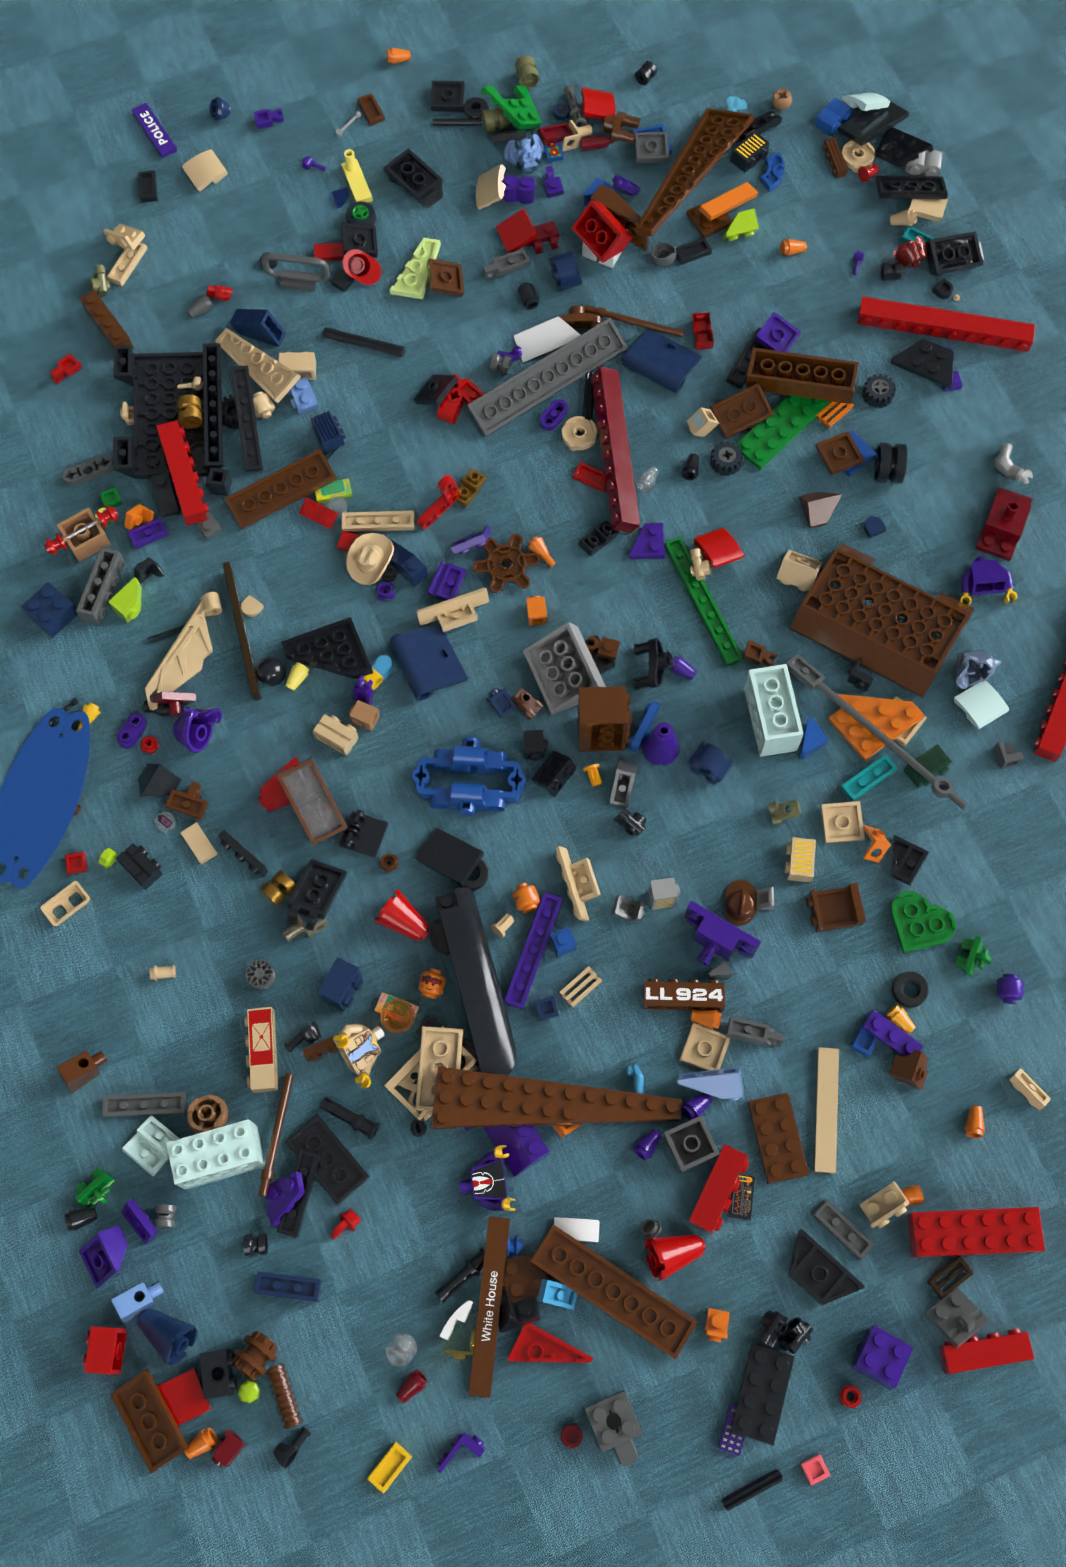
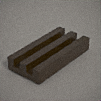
(935, 1288)

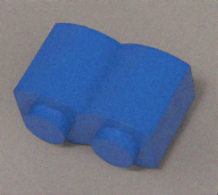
(833, 116)

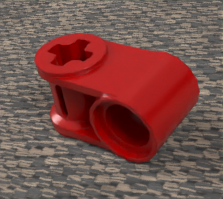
(451, 406)

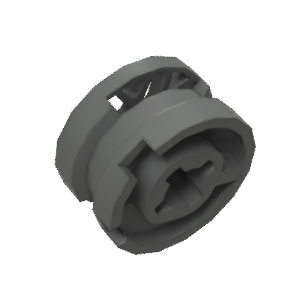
(260, 975)

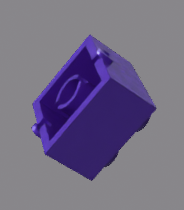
(882, 1357)

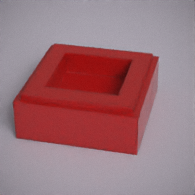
(76, 863)

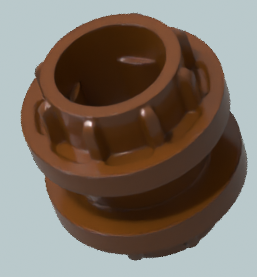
(254, 1355)

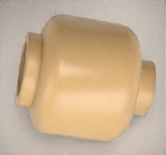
(263, 405)

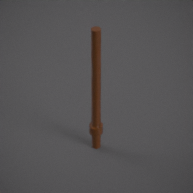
(602, 312)
(267, 1173)

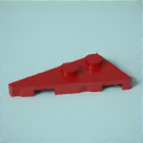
(540, 1346)

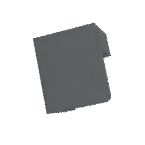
(1006, 755)

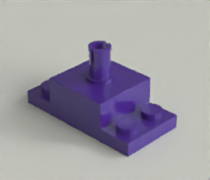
(718, 935)

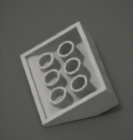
(562, 666)

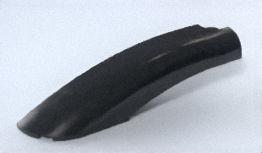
(477, 982)

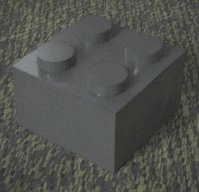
(690, 1144)

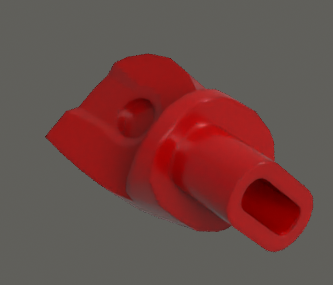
(219, 292)
(348, 1221)

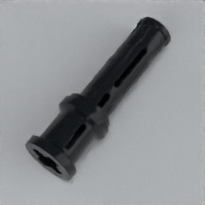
(358, 1122)
(471, 1268)

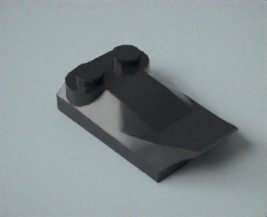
(415, 177)
(954, 253)

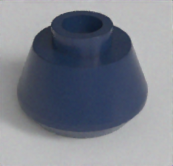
(219, 109)

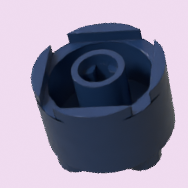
(565, 271)
(710, 762)

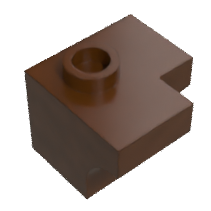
(910, 1069)

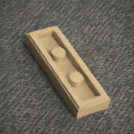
(126, 264)

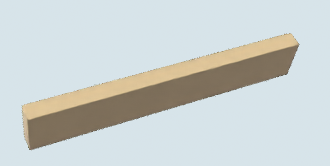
(826, 1110)

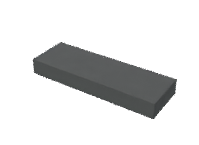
(843, 1230)

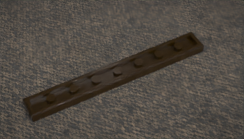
(242, 633)

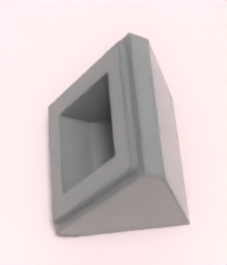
(765, 898)

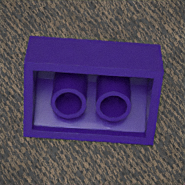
(522, 1144)

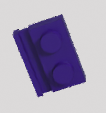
(447, 581)

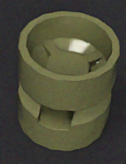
(527, 71)
(493, 119)

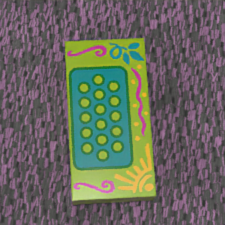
(335, 489)

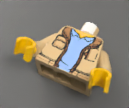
(359, 1049)

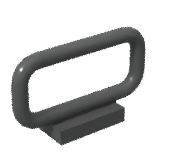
(295, 279)

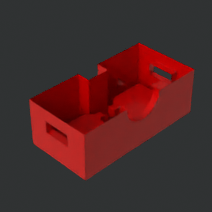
(702, 331)

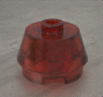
(911, 253)

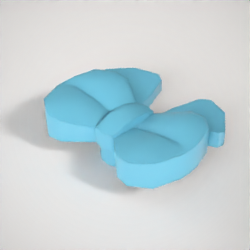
(735, 103)

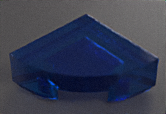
(340, 196)

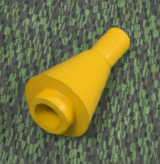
(92, 712)

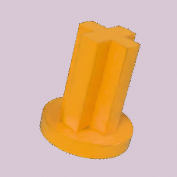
(593, 774)

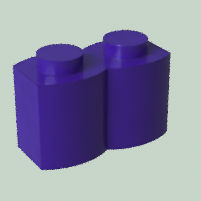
(519, 189)

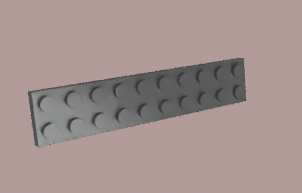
(546, 377)

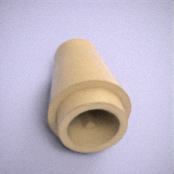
(904, 218)

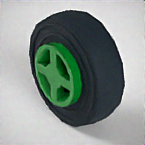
(362, 210)

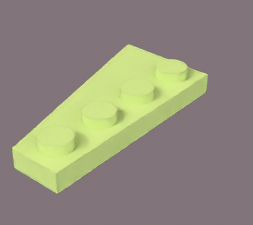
(415, 276)

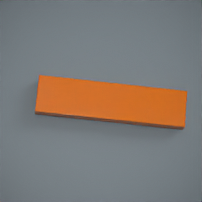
(728, 201)

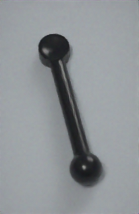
(73, 702)

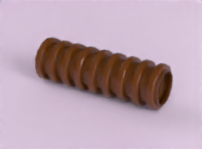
(284, 1396)

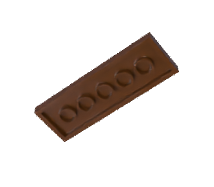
(280, 489)

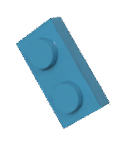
(556, 1294)

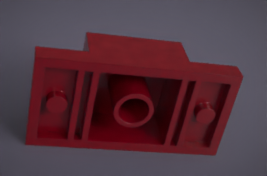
(1004, 524)

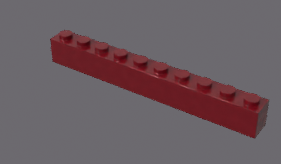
(615, 450)

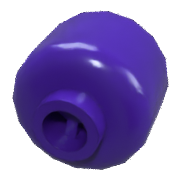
(1010, 988)

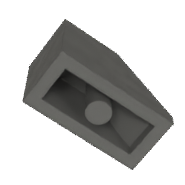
(623, 783)

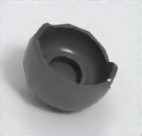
(663, 254)

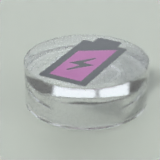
(165, 821)

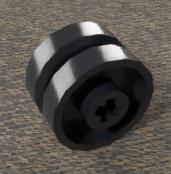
(890, 463)

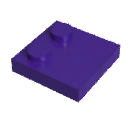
(777, 334)

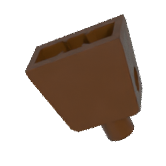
(81, 1069)

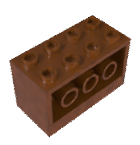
(603, 718)

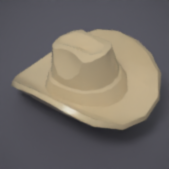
(369, 557)

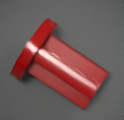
(866, 172)

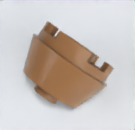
(207, 1113)

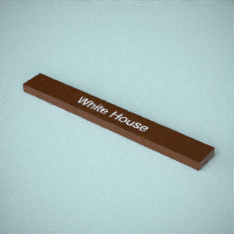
(489, 1307)

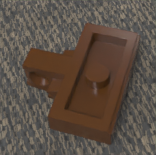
(188, 802)

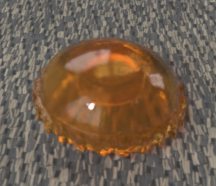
(397, 1016)

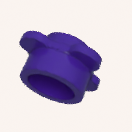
(385, 587)

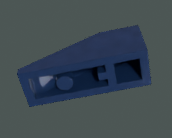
(408, 565)

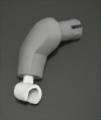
(1007, 468)

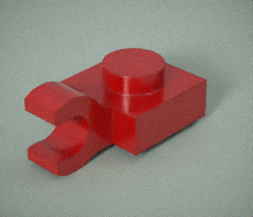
(66, 366)

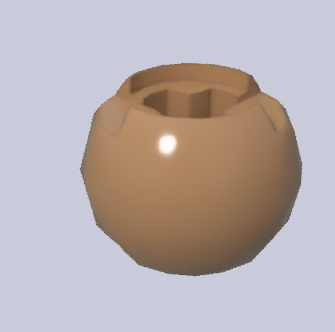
(781, 99)

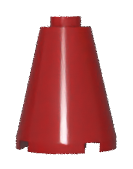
(402, 918)
(672, 1253)

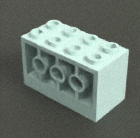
(773, 710)
(215, 1154)

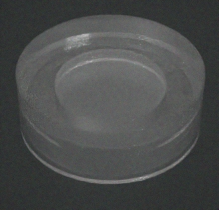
(338, 504)

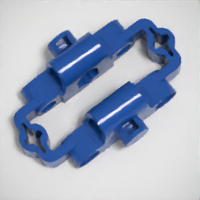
(468, 796)

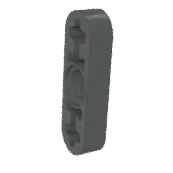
(89, 464)

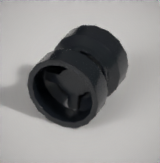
(645, 73)
(891, 271)
(255, 1244)

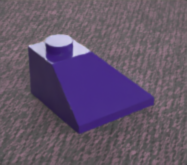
(104, 1254)

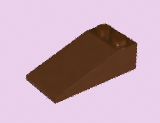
(621, 212)

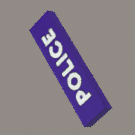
(154, 130)

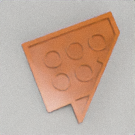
(888, 715)

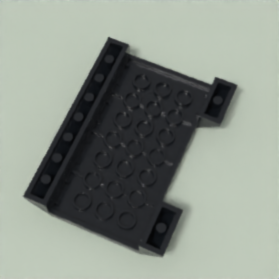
(155, 403)

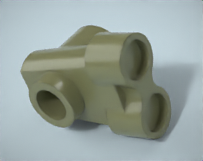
(99, 281)
(779, 811)

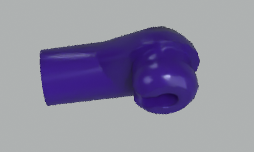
(515, 354)

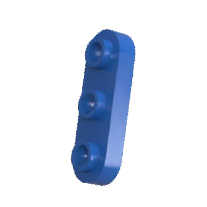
(643, 726)

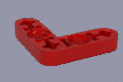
(449, 494)

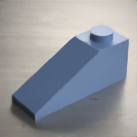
(718, 1083)

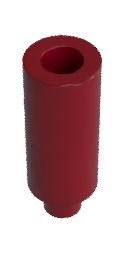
(595, 143)

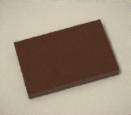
(742, 410)

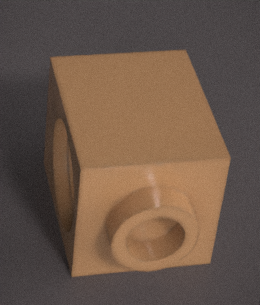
(364, 715)

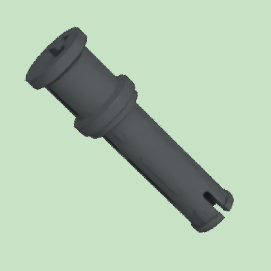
(570, 94)

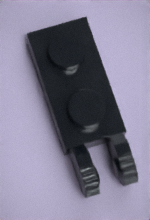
(762, 124)

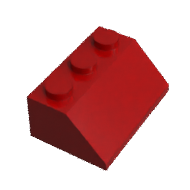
(601, 231)

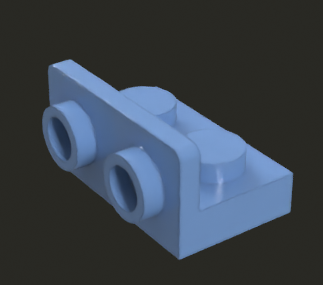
(303, 396)

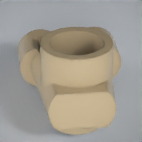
(699, 568)

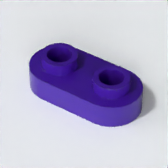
(628, 186)
(551, 415)
(133, 730)

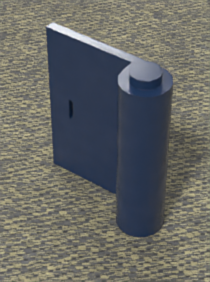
(661, 360)
(427, 660)

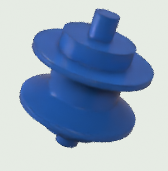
(514, 1245)

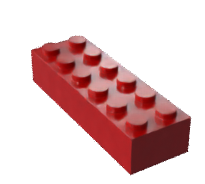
(975, 1232)

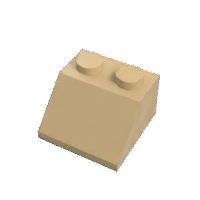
(799, 570)

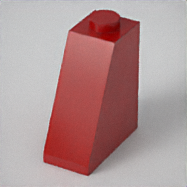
(272, 792)

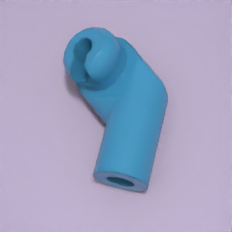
(638, 1082)

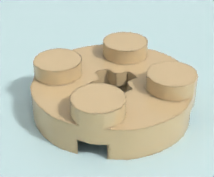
(853, 162)
(577, 442)

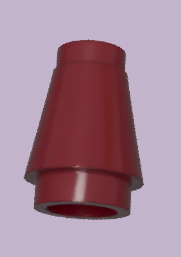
(411, 1386)

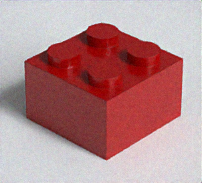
(105, 1350)

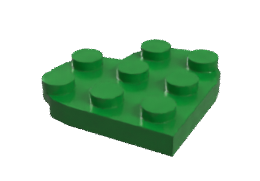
(919, 923)

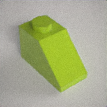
(128, 600)

